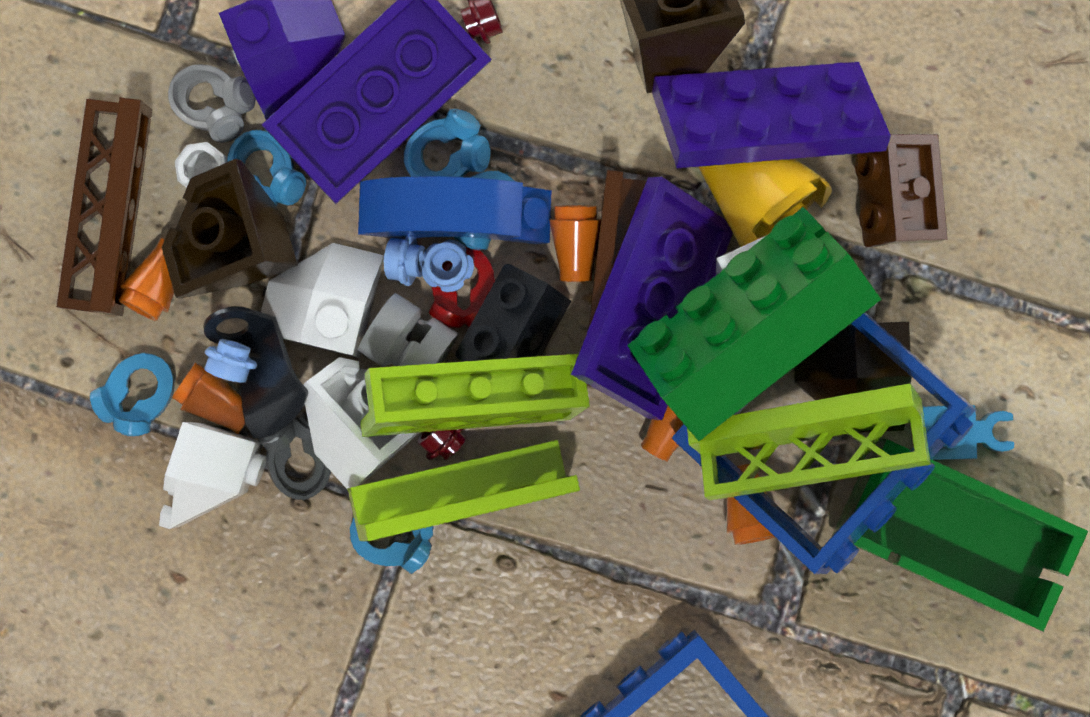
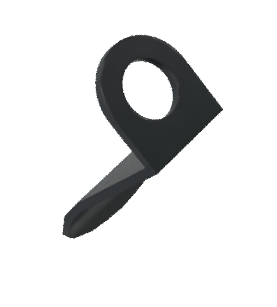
(272, 390)

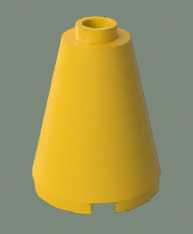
(763, 193)

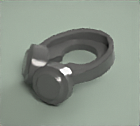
(279, 452)

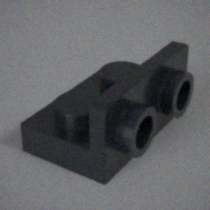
(514, 318)

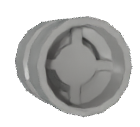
(404, 338)

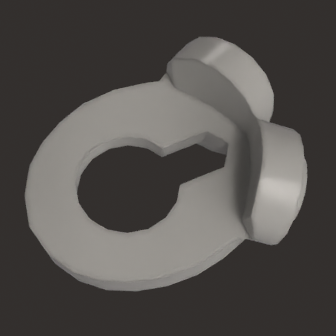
(222, 123)

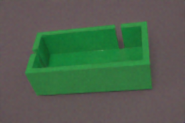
(753, 322)
(972, 540)

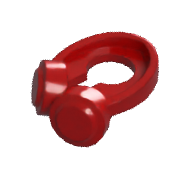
(446, 307)

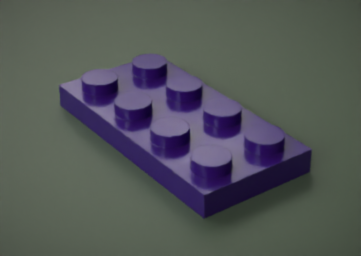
(376, 94)
(769, 114)
(662, 258)

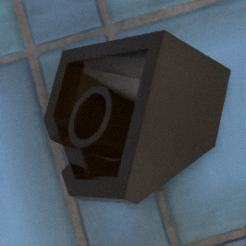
(679, 34)
(226, 234)
(852, 365)

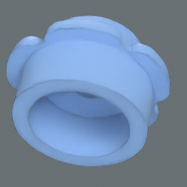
(450, 251)
(403, 260)
(229, 361)

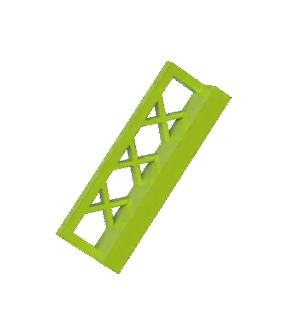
(472, 394)
(811, 421)
(460, 491)

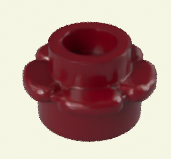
(481, 19)
(441, 443)

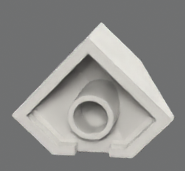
(326, 298)
(334, 414)
(208, 471)

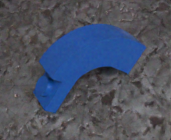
(454, 209)

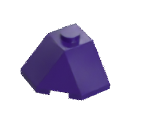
(282, 45)

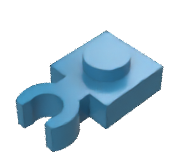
(979, 433)

